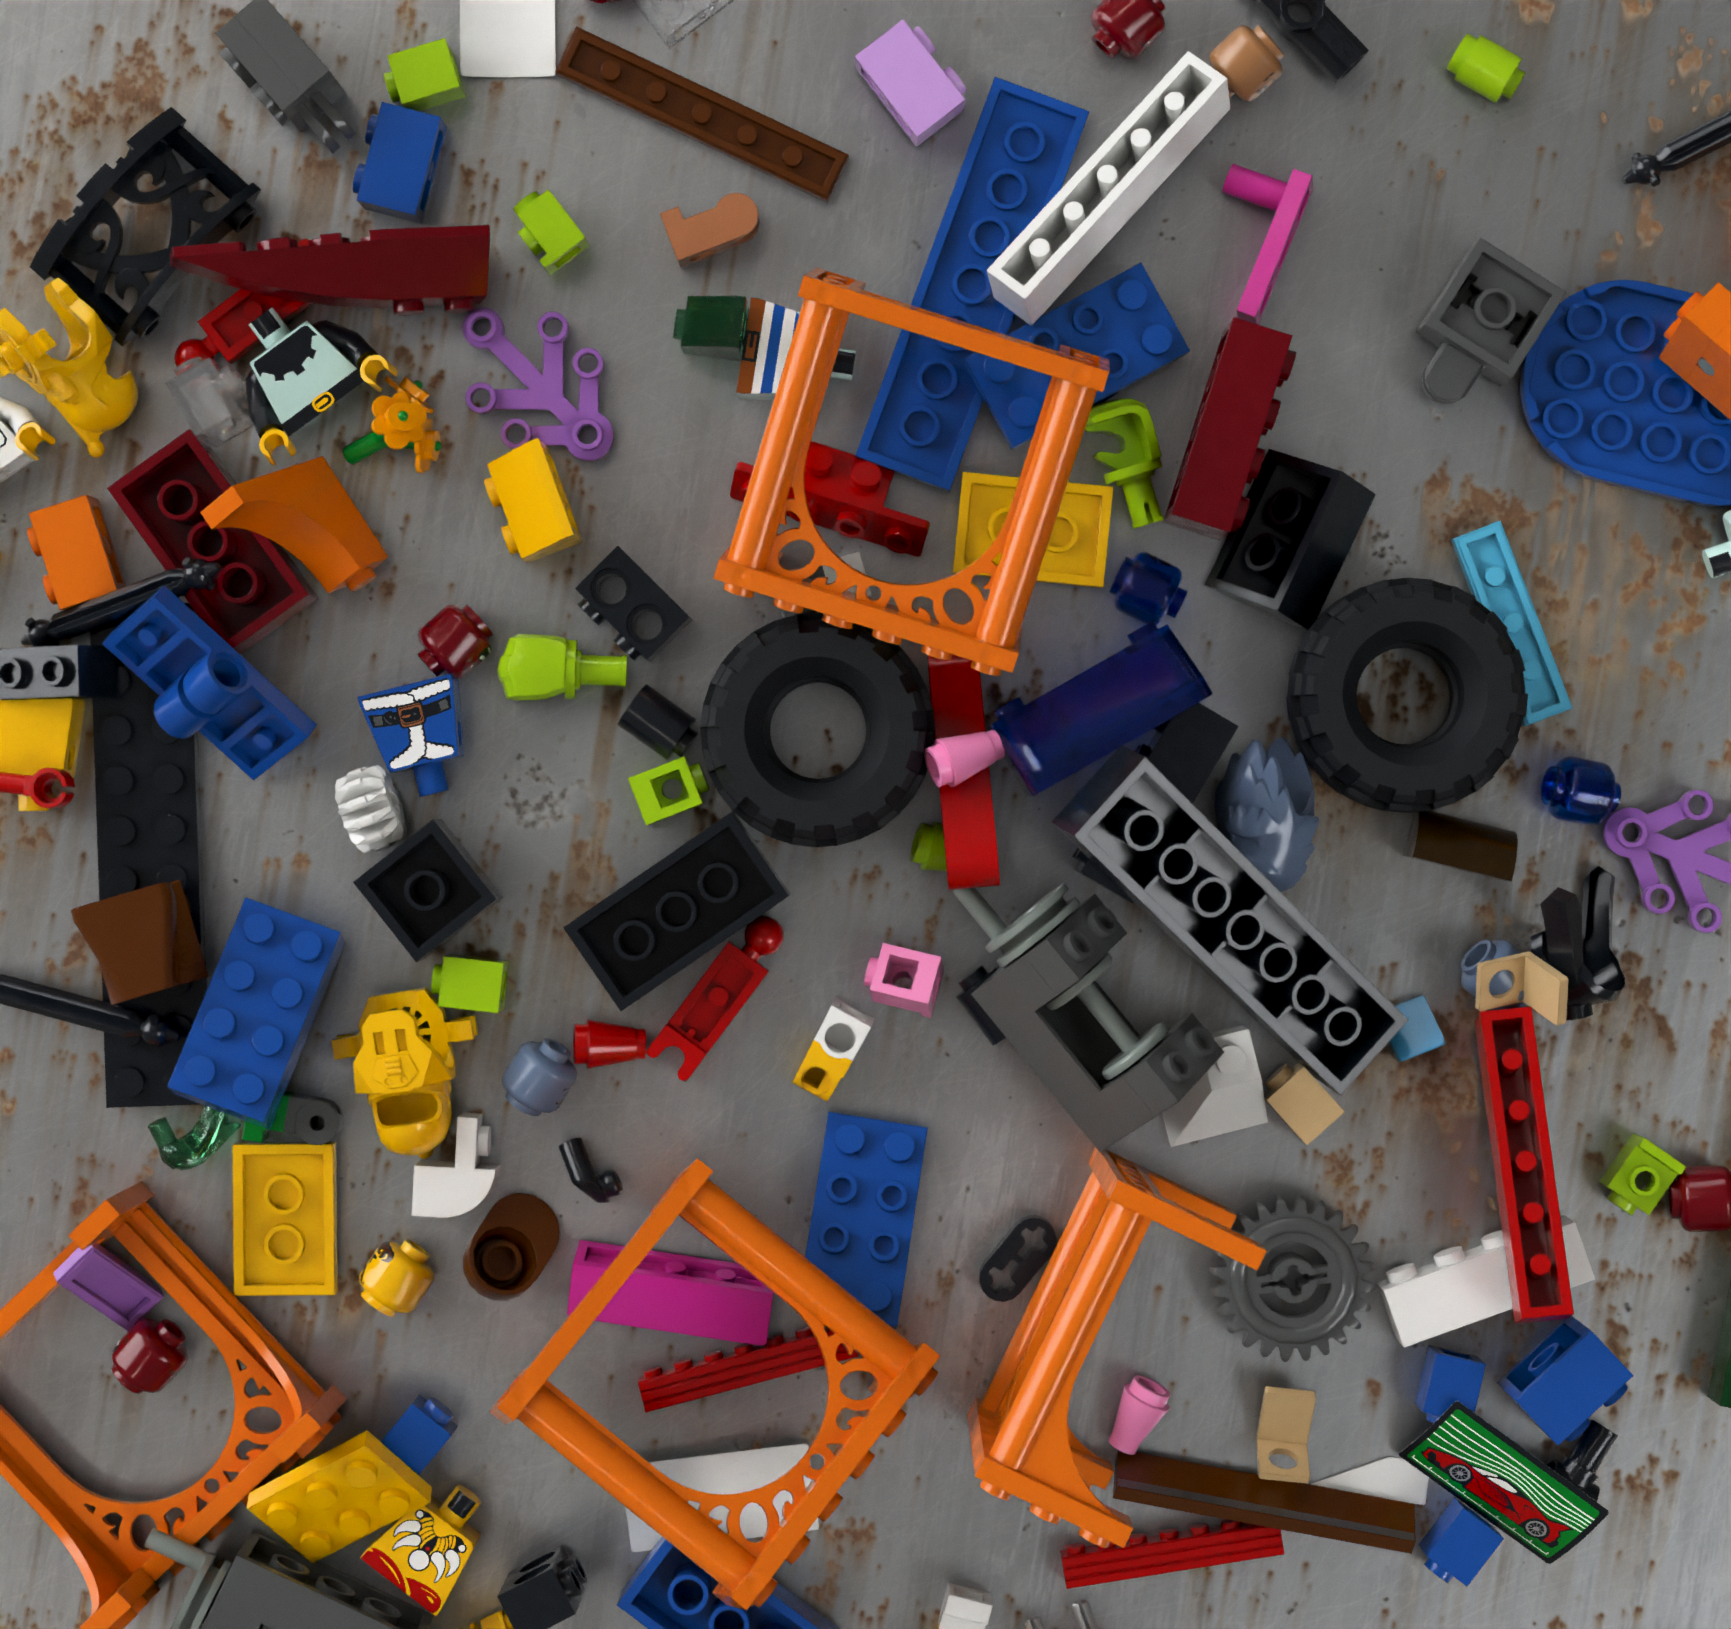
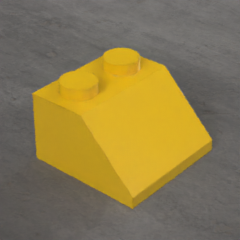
(533, 502)

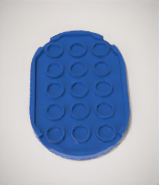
(1614, 407)

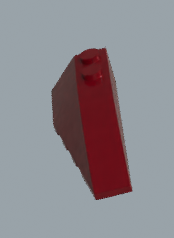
(385, 270)

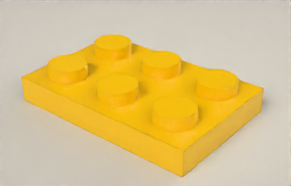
(1077, 542)
(285, 1219)
(339, 1497)

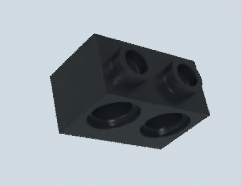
(640, 597)
(57, 672)
(543, 1590)

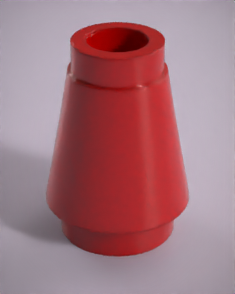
(607, 1044)

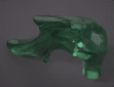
(196, 1146)

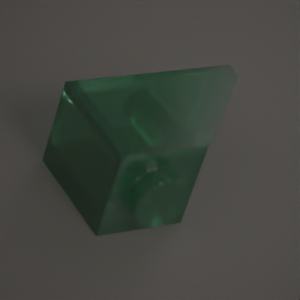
(713, 326)

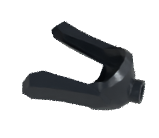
(1582, 943)

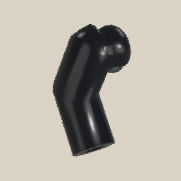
(583, 1174)

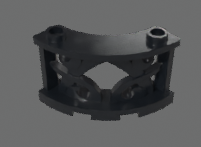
(148, 154)

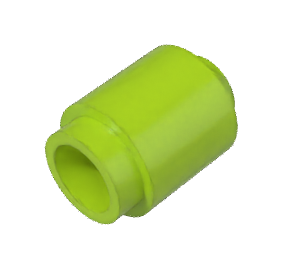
(1486, 68)

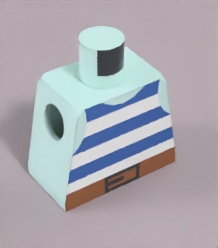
(766, 349)

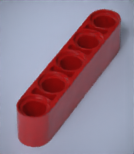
(967, 807)

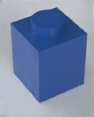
(1448, 1378)
(420, 1432)
(1459, 1543)

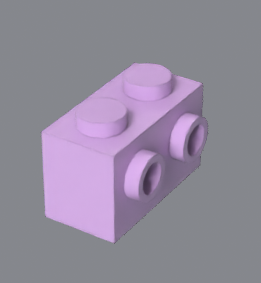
(911, 81)

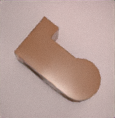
(711, 231)

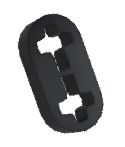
(1008, 1249)

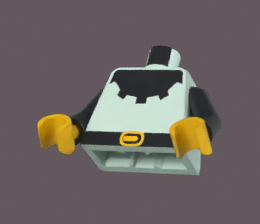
(304, 375)

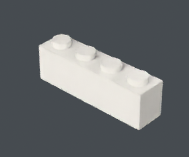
(1463, 1286)

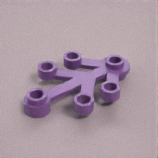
(544, 390)
(1683, 855)

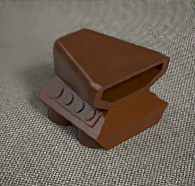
(143, 940)

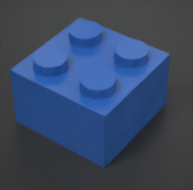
(1566, 1380)

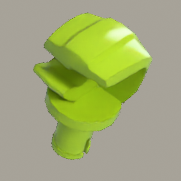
(1137, 457)
(550, 665)

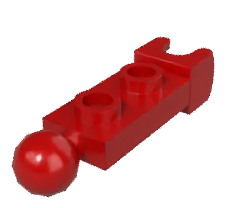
(229, 323)
(719, 995)

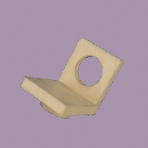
(1542, 985)
(1285, 1430)

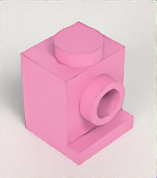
(897, 962)

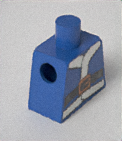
(418, 729)

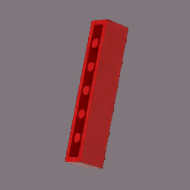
(1523, 1166)

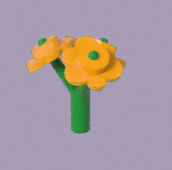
(399, 425)

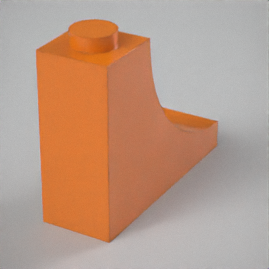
(309, 517)

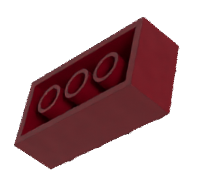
(1227, 430)
(257, 578)

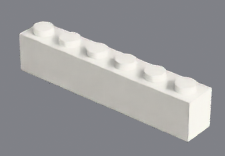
(1109, 188)

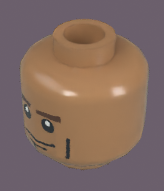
(1247, 61)

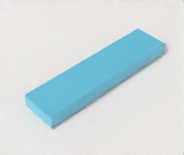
(1499, 587)

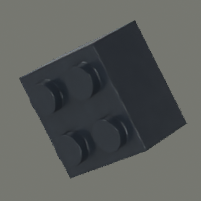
(428, 889)

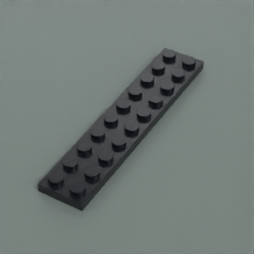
(144, 838)

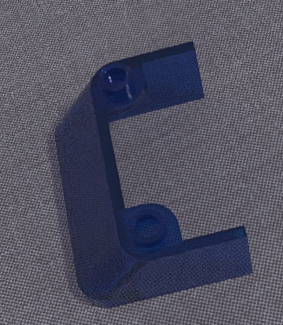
(1099, 709)

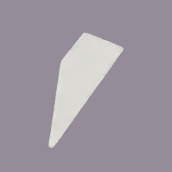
(1385, 1478)

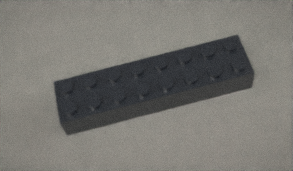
(1229, 918)

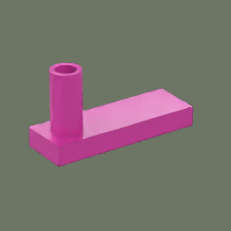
(1289, 204)

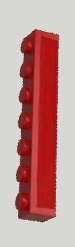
(733, 1370)
(1169, 1552)

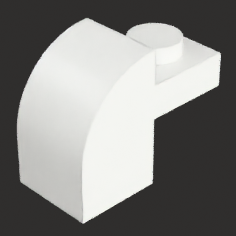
(456, 1187)

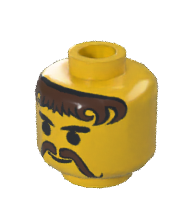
(396, 1277)

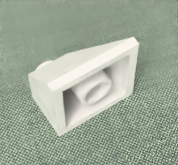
(1224, 1097)

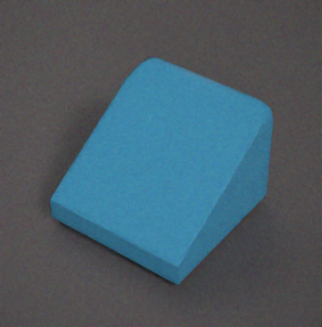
(1419, 1032)

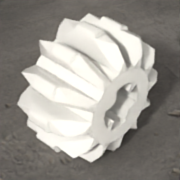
(370, 808)

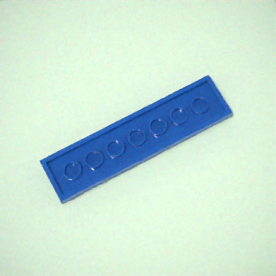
(1003, 184)

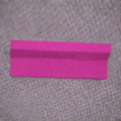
(677, 1294)

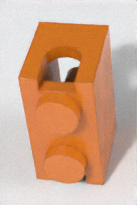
(75, 551)

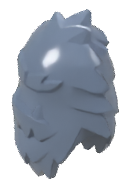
(1269, 810)

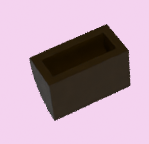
(1462, 845)

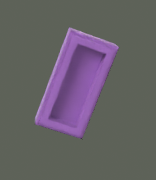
(108, 1285)

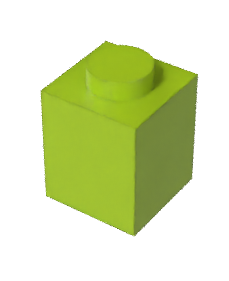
(424, 76)
(471, 983)

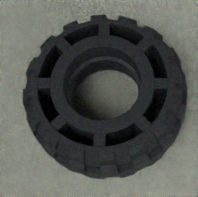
(1482, 682)
(740, 746)

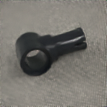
(1586, 1459)

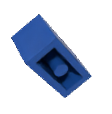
(400, 162)

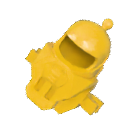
(80, 383)
(405, 1071)

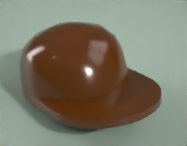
(511, 1247)

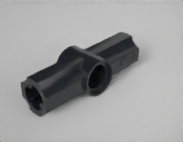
(1321, 38)

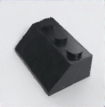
(1291, 539)

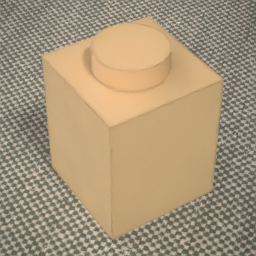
(1301, 1102)

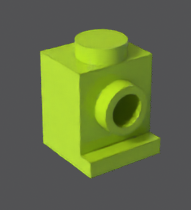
(549, 230)
(650, 795)
(1635, 1157)

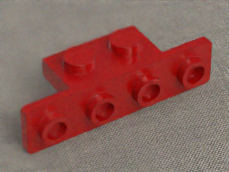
(849, 499)

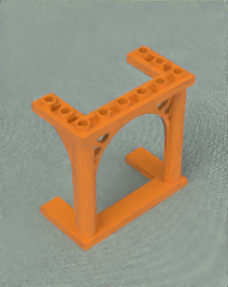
(755, 556)
(1021, 1423)
(739, 1566)
(115, 1567)

